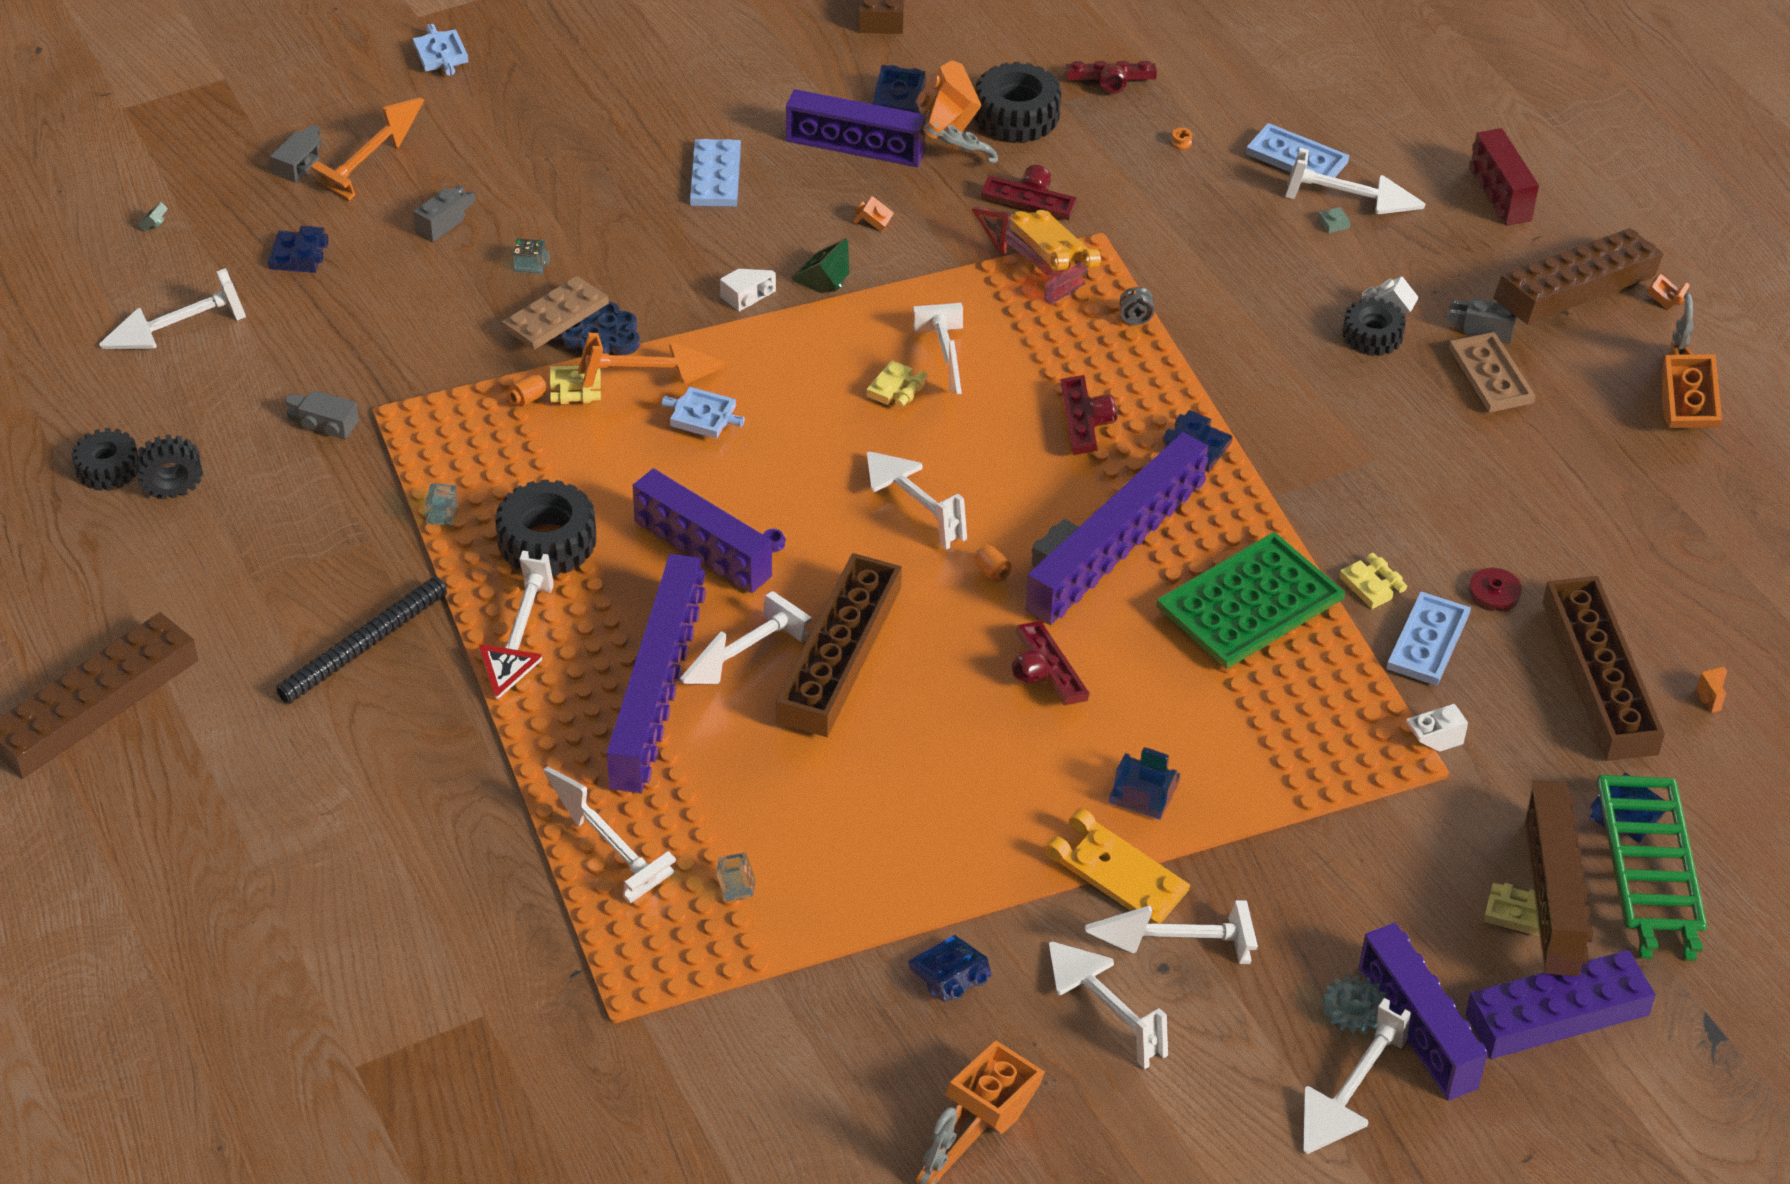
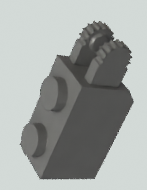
(297, 154)
(442, 212)
(1482, 317)
(324, 413)

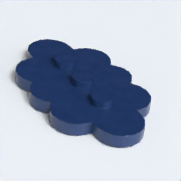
(613, 326)

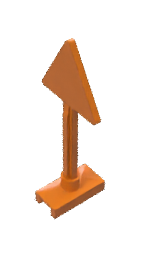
(398, 120)
(688, 362)

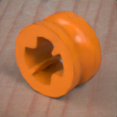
(1181, 138)

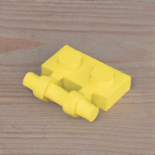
(568, 378)
(892, 380)
(1367, 585)
(1512, 909)

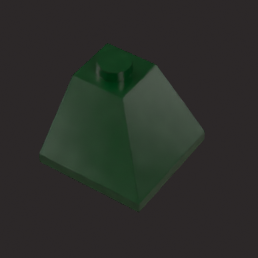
(825, 268)

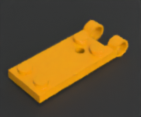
(1052, 240)
(1129, 874)

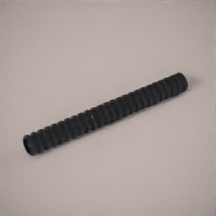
(361, 640)

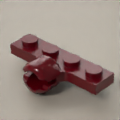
(1111, 76)
(1030, 193)
(1085, 413)
(1047, 663)

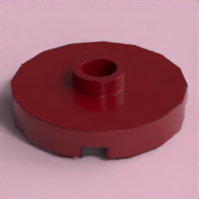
(1495, 589)

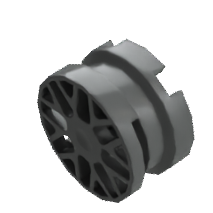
(1137, 307)

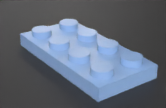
(1282, 146)
(715, 172)
(1428, 638)

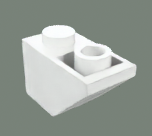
(746, 287)
(1396, 291)
(1440, 728)

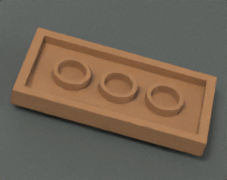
(555, 312)
(1492, 372)

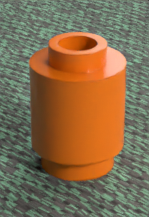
(527, 390)
(993, 563)

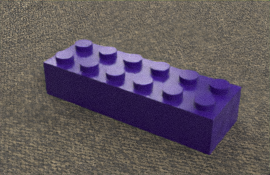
(855, 128)
(702, 530)
(1559, 1006)
(1435, 1027)

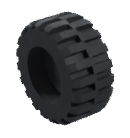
(1018, 102)
(546, 504)

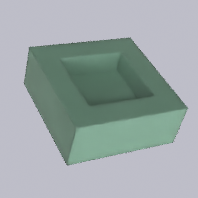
(153, 217)
(1334, 220)

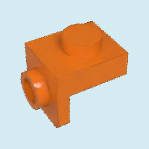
(874, 213)
(1667, 293)
(1711, 689)

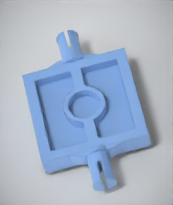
(440, 50)
(703, 412)

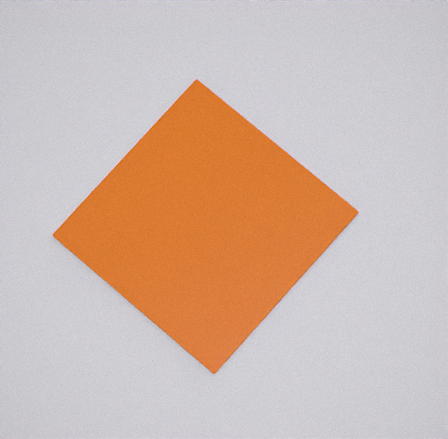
(940, 761)

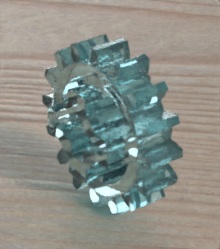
(1354, 1003)

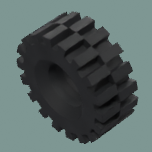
(1374, 314)
(105, 471)
(172, 479)

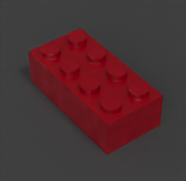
(1504, 176)

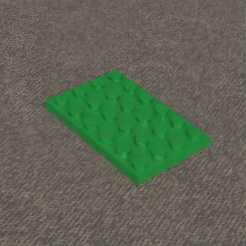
(1250, 599)

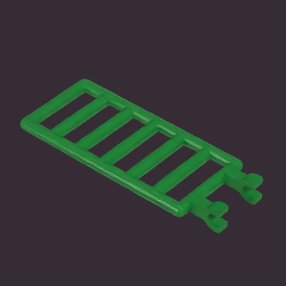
(1645, 926)

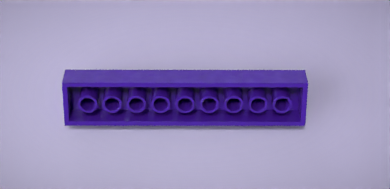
(1116, 528)
(655, 674)

